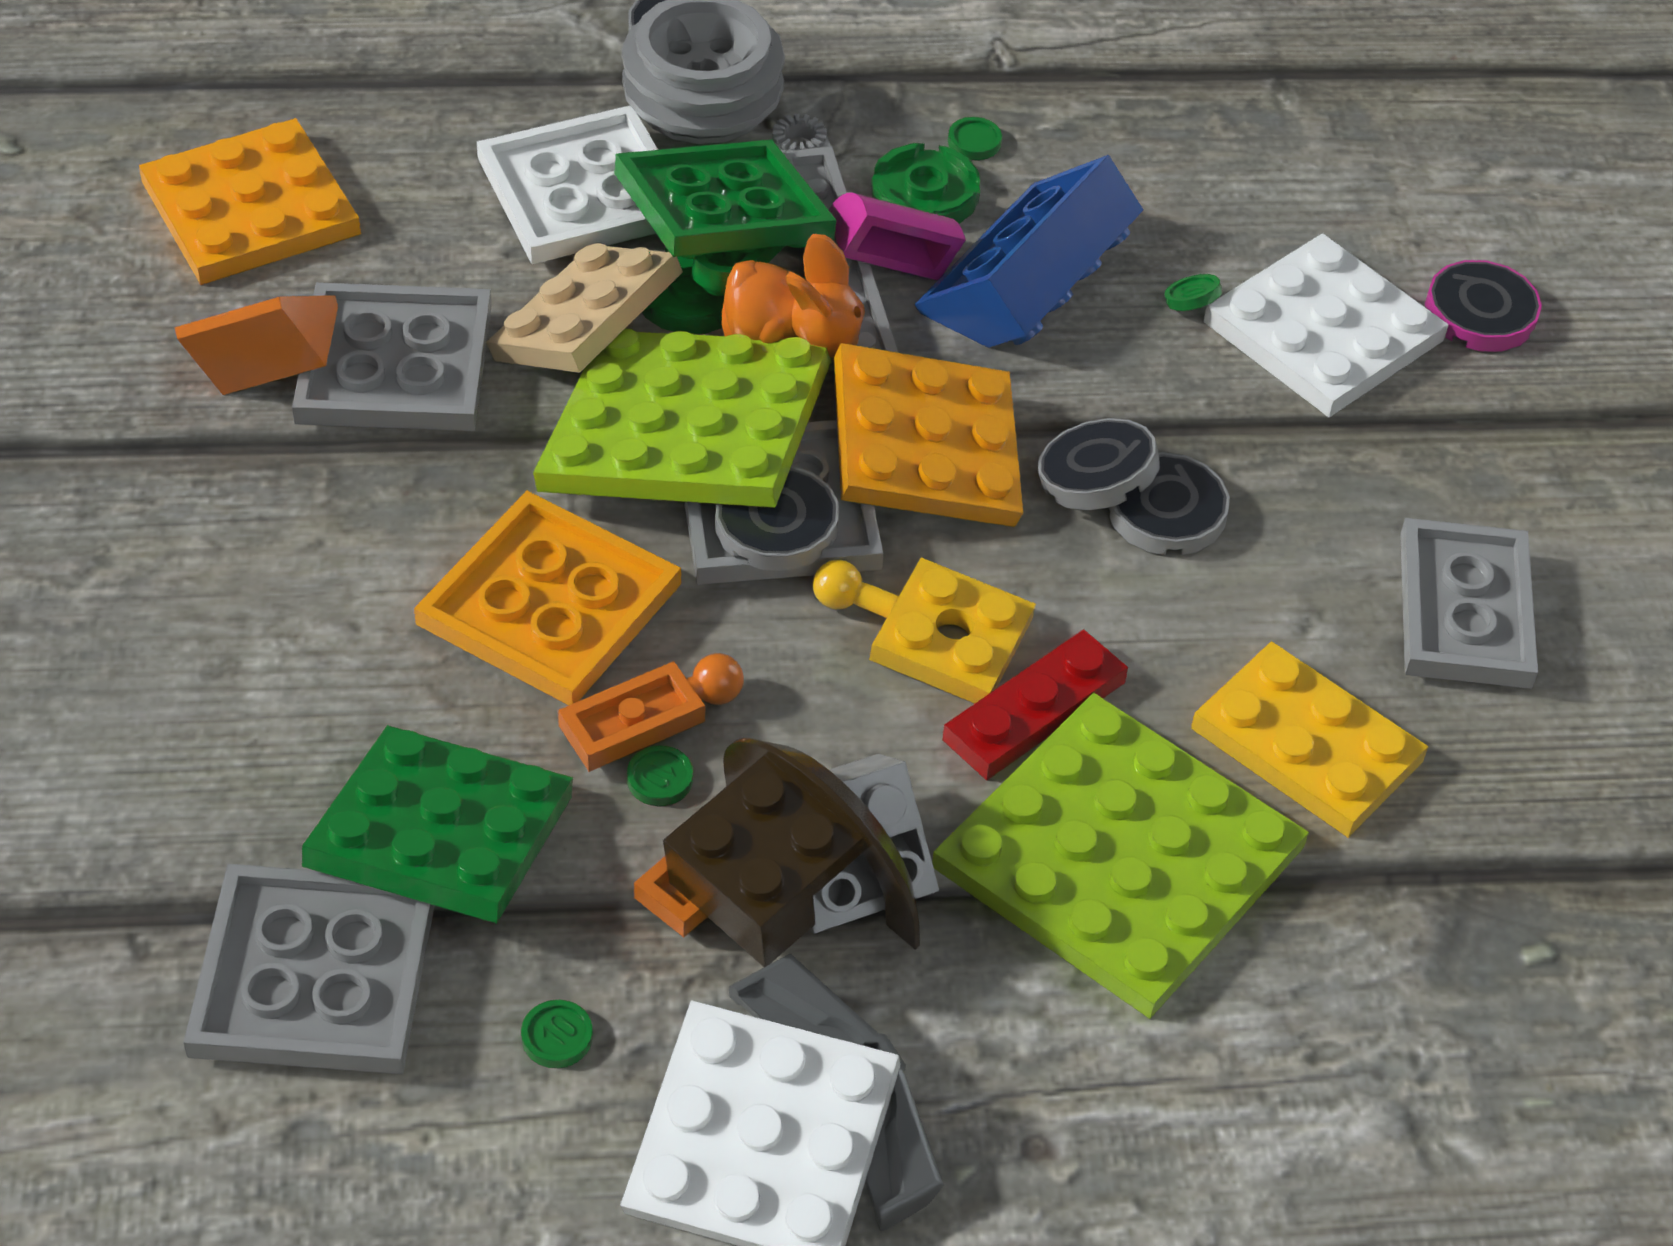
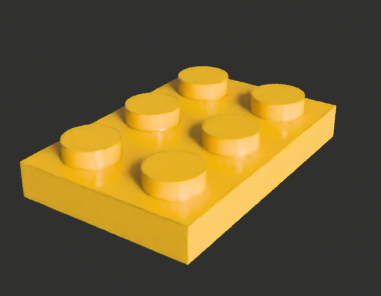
(1309, 738)

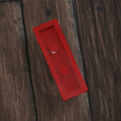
(1033, 704)

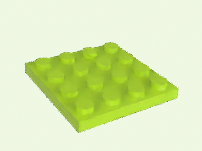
(685, 419)
(1120, 853)

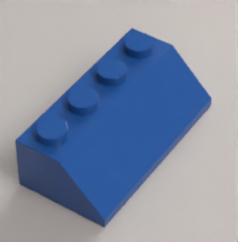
(1034, 255)

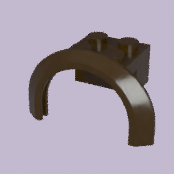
(774, 843)

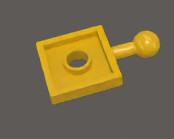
(929, 600)

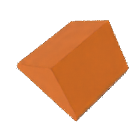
(262, 341)

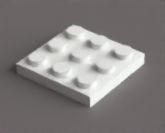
(563, 184)
(1325, 324)
(761, 1132)

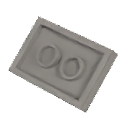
(1468, 603)

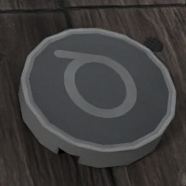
(1098, 463)
(1177, 511)
(782, 535)

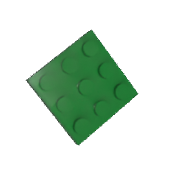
(723, 198)
(438, 823)

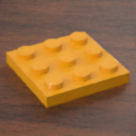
(249, 200)
(926, 436)
(548, 597)

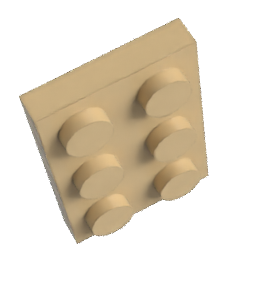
(584, 307)

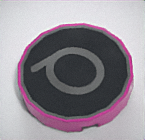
(1484, 304)

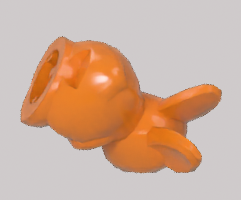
(779, 304)

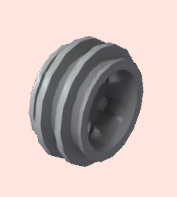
(703, 69)

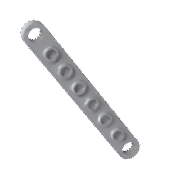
(821, 171)

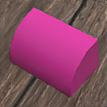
(895, 235)

